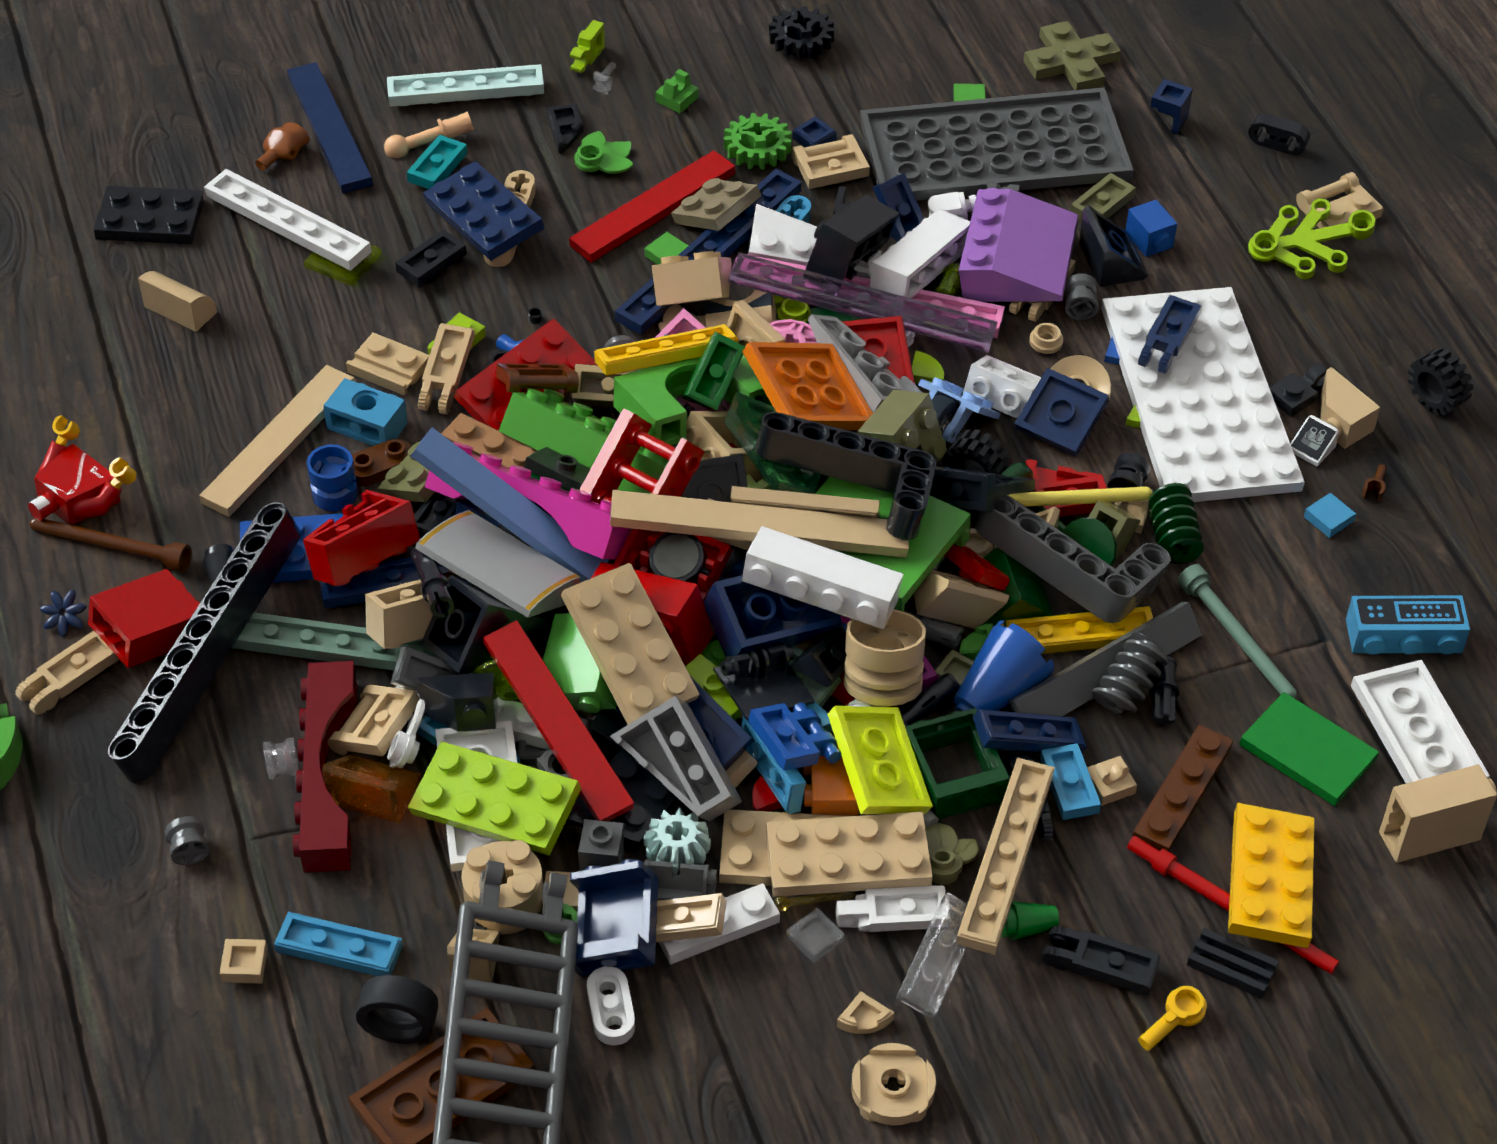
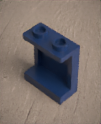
(616, 916)

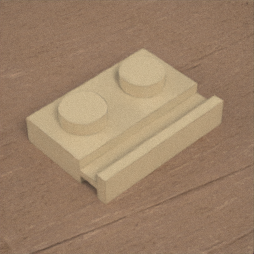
(388, 363)

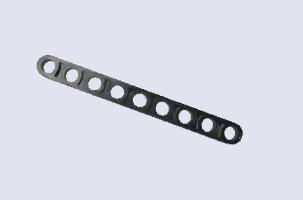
(204, 643)

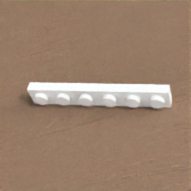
(288, 219)

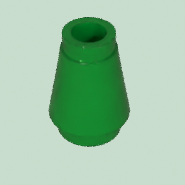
(1029, 919)

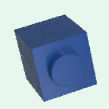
(1151, 228)

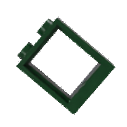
(967, 792)

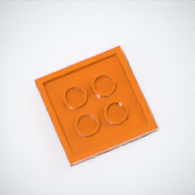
(808, 383)

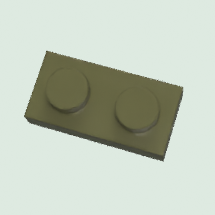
(1105, 196)

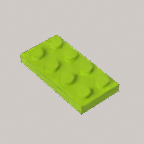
(495, 797)

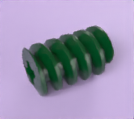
(1176, 522)

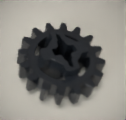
(801, 32)

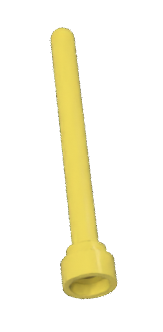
(1087, 496)

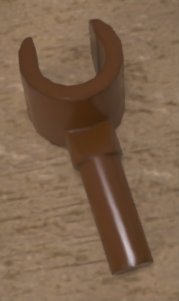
(1376, 483)

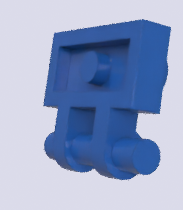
(787, 735)

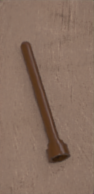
(175, 555)

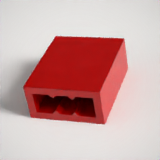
(142, 616)

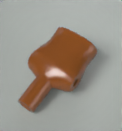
(282, 144)

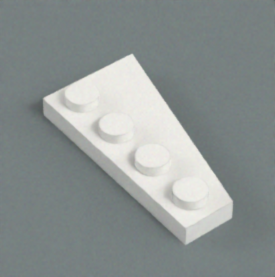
(788, 239)

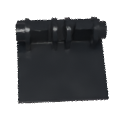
(763, 679)

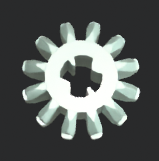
(677, 840)

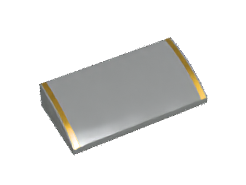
(498, 563)

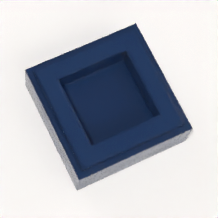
(813, 133)

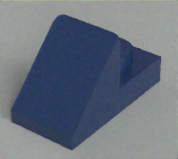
(899, 196)

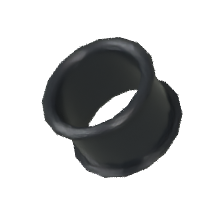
(535, 319)

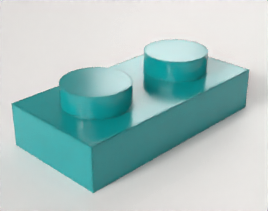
(437, 162)

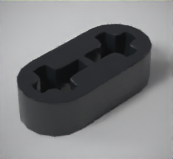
(1279, 134)

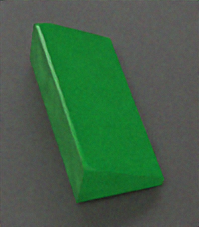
(714, 372)

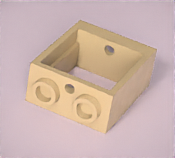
(711, 434)

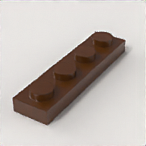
(1183, 788)

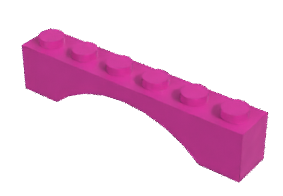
(579, 517)

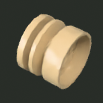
(885, 663)

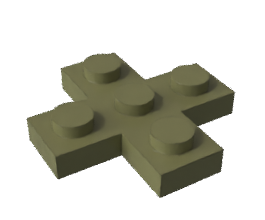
(1071, 56)

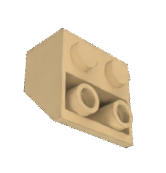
(694, 280)

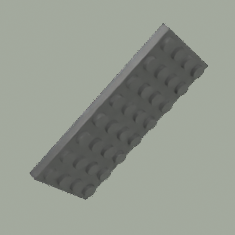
(1003, 140)

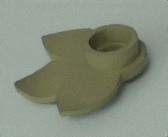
(948, 853)

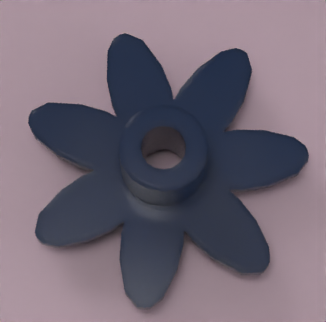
(58, 609)

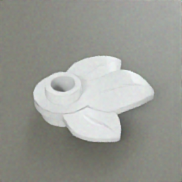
(404, 746)

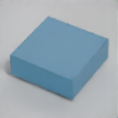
(1329, 515)

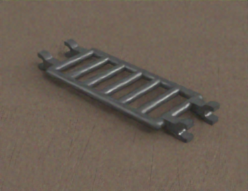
(457, 1025)

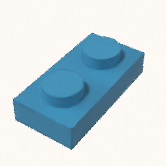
(1071, 782)

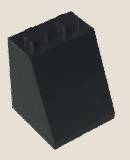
(475, 615)

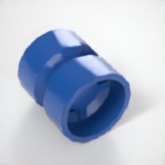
(332, 477)

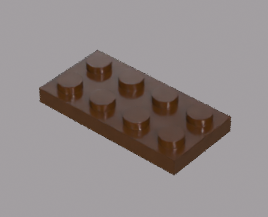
(404, 1100)

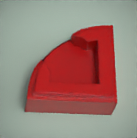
(763, 797)

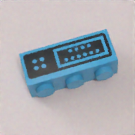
(1407, 624)

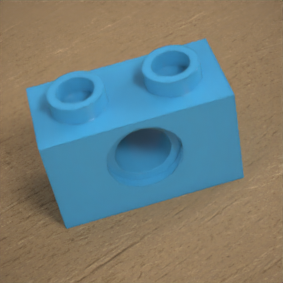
(365, 413)

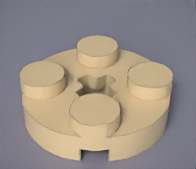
(888, 1106)

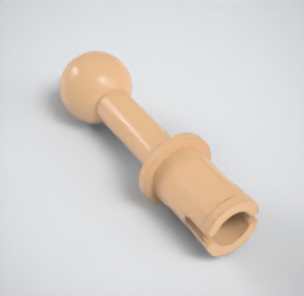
(399, 146)

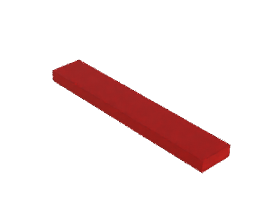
(649, 207)
(558, 722)

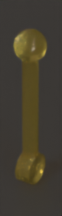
(783, 903)

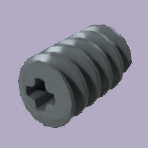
(1129, 674)

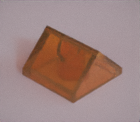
(370, 786)

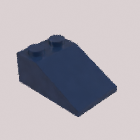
(757, 618)

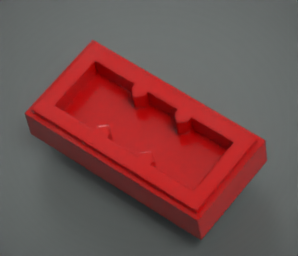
(976, 568)

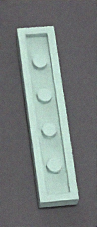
(465, 85)

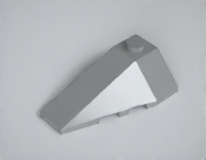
(865, 368)

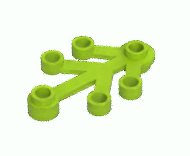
(1308, 239)

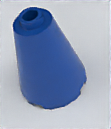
(1003, 669)

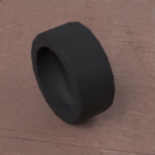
(397, 1009)

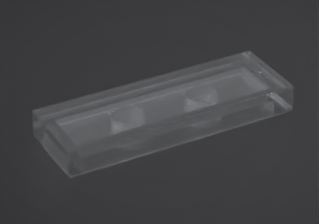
(935, 959)

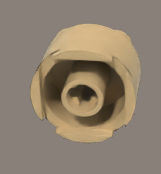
(520, 884)

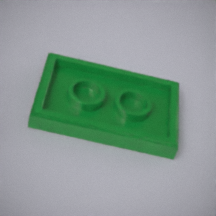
(1309, 748)

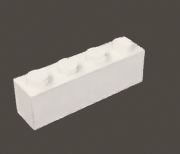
(920, 255)
(822, 577)

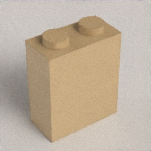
(1437, 813)

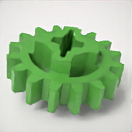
(757, 141)

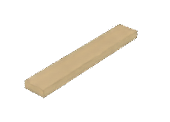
(272, 444)
(1005, 856)

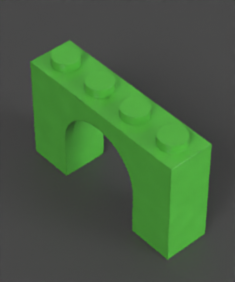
(653, 393)

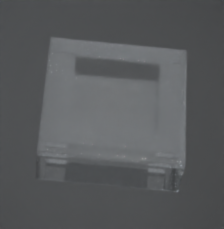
(815, 935)

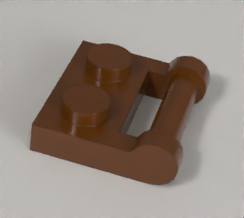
(537, 377)

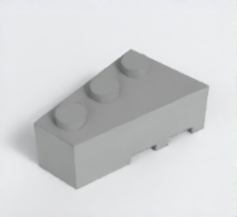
(680, 756)

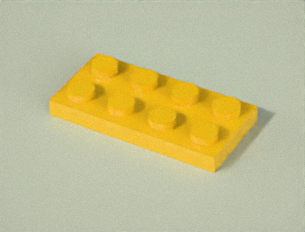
(1272, 875)

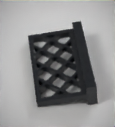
(975, 489)

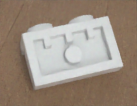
(1001, 384)

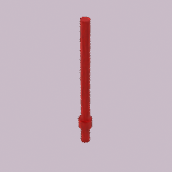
(1166, 864)

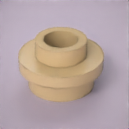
(1046, 338)

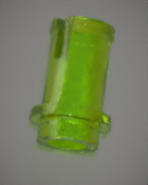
(951, 280)

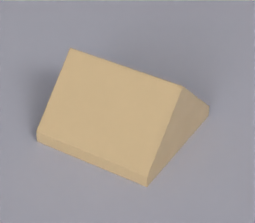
(957, 599)

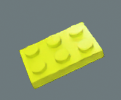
(879, 760)

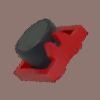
(686, 558)

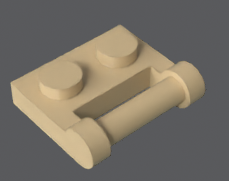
(830, 162)
(1341, 209)
(375, 721)

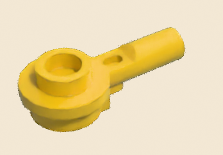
(1184, 1007)

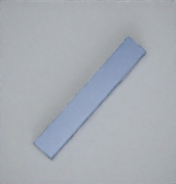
(502, 503)

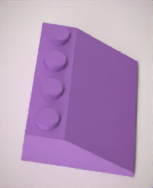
(1016, 248)

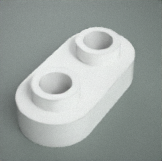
(610, 1008)

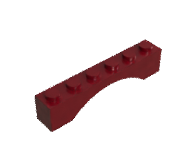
(324, 826)

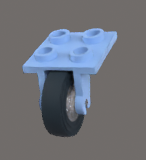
(950, 415)

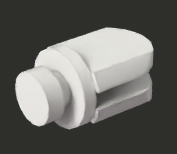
(952, 203)

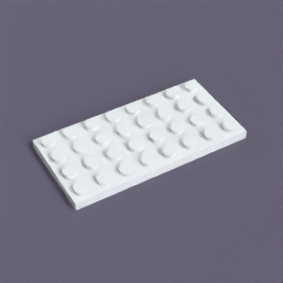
(1213, 410)

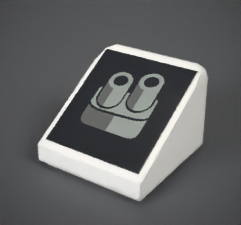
(1314, 440)

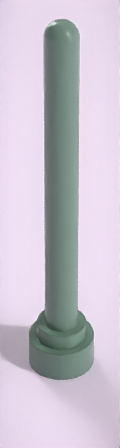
(1196, 581)

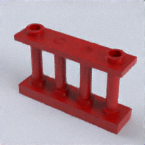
(614, 464)

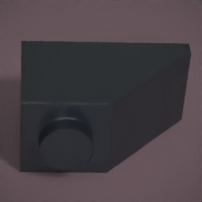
(461, 700)

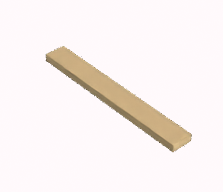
(745, 520)

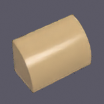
(176, 300)

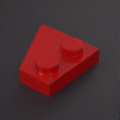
(1063, 480)

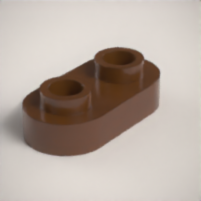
(374, 462)

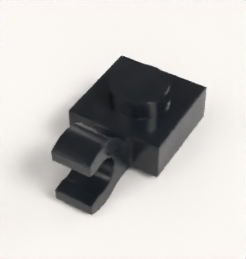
(1297, 393)

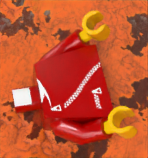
(74, 482)

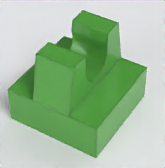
(677, 92)

